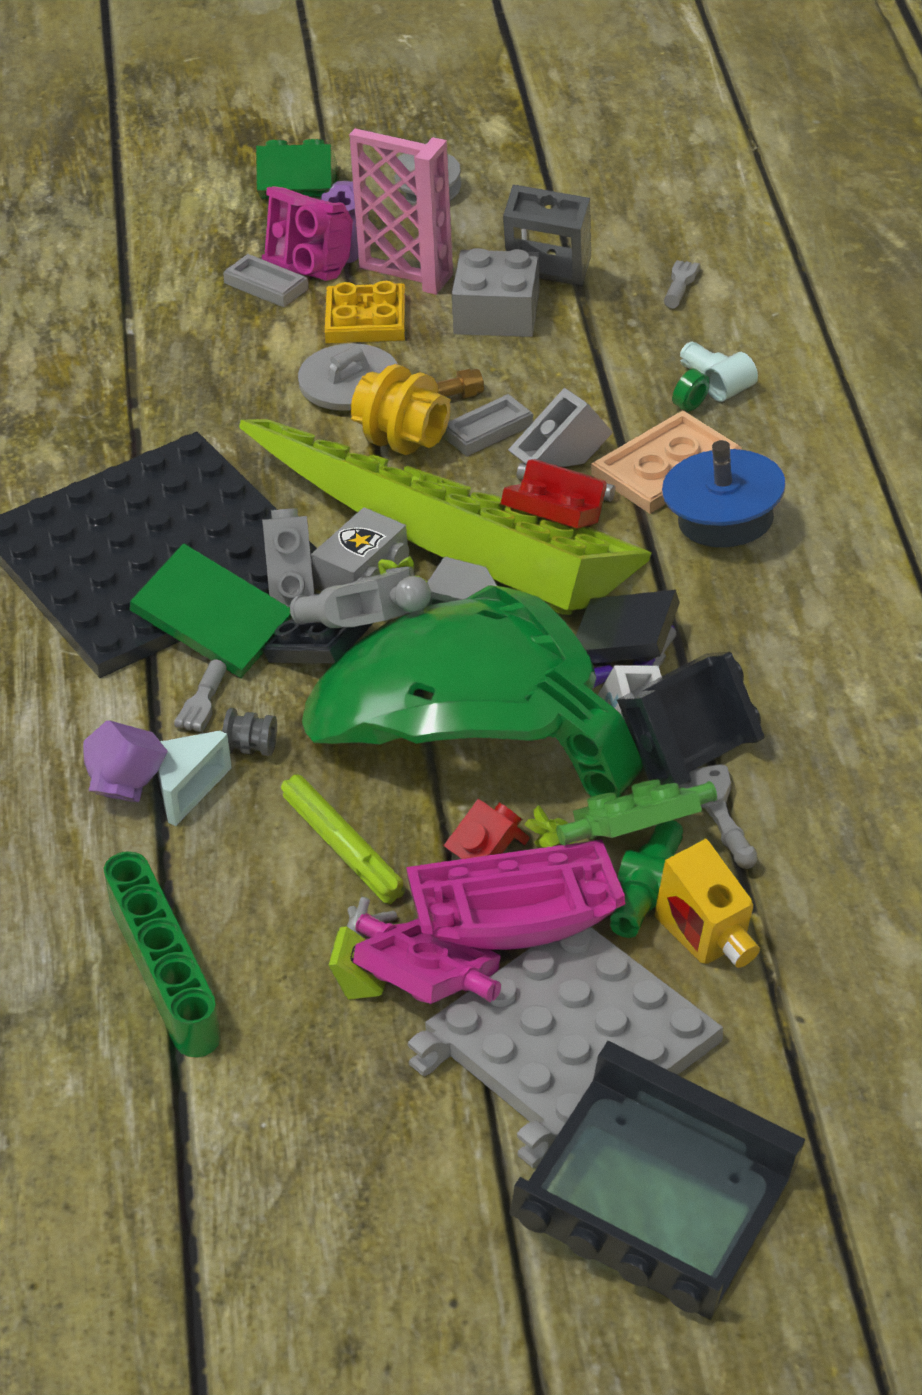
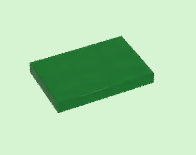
(210, 610)

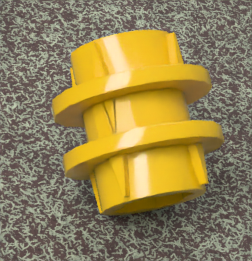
(400, 409)

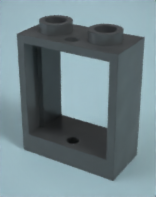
(567, 218)

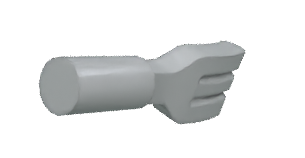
(682, 275)
(198, 708)

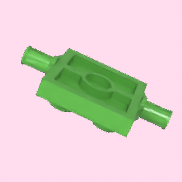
(645, 807)

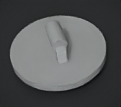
(334, 372)

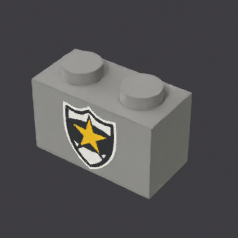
(358, 549)

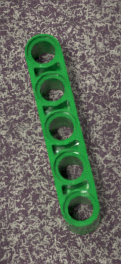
(162, 954)

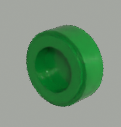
(691, 390)

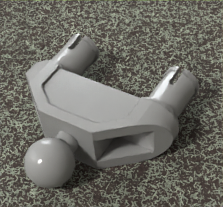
(364, 600)

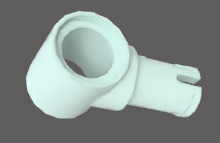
(726, 374)

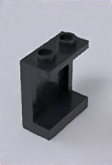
(691, 717)

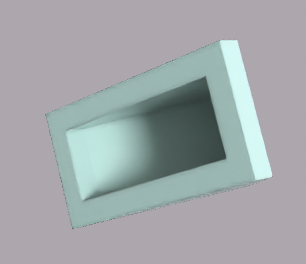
(191, 771)

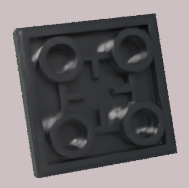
(627, 626)
(311, 642)

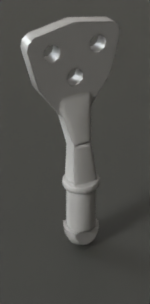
(731, 834)

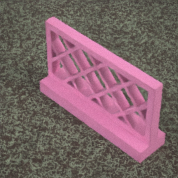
(432, 208)

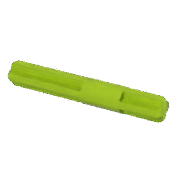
(343, 839)

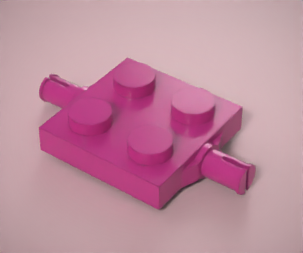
(423, 963)

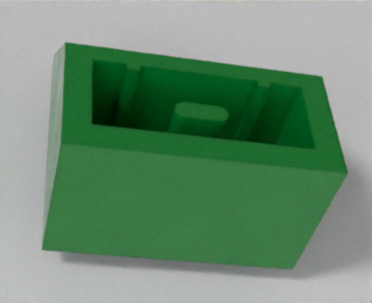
(300, 168)

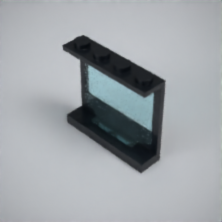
(659, 1180)

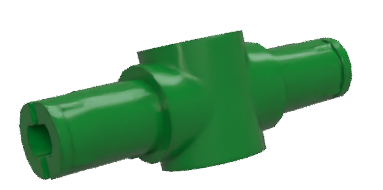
(641, 877)

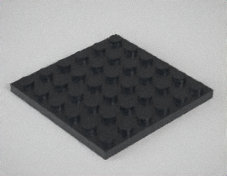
(106, 536)

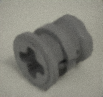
(250, 732)

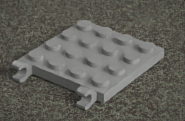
(552, 1021)

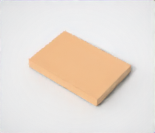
(644, 462)

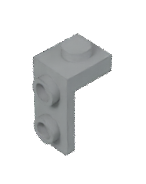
(288, 555)

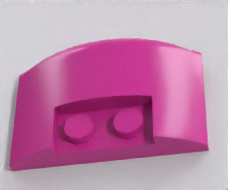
(516, 896)

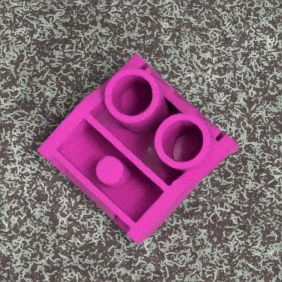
(307, 234)

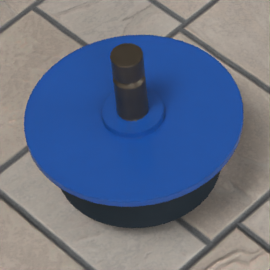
(724, 495)

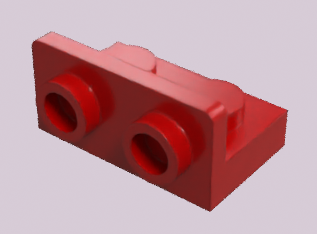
(557, 494)

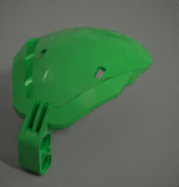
(496, 672)

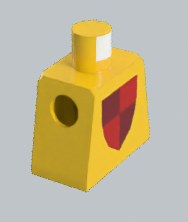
(706, 906)

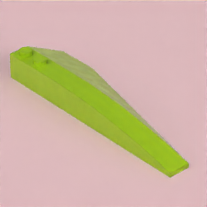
(516, 547)

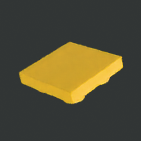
(365, 312)

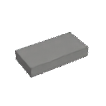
(265, 280)
(488, 425)

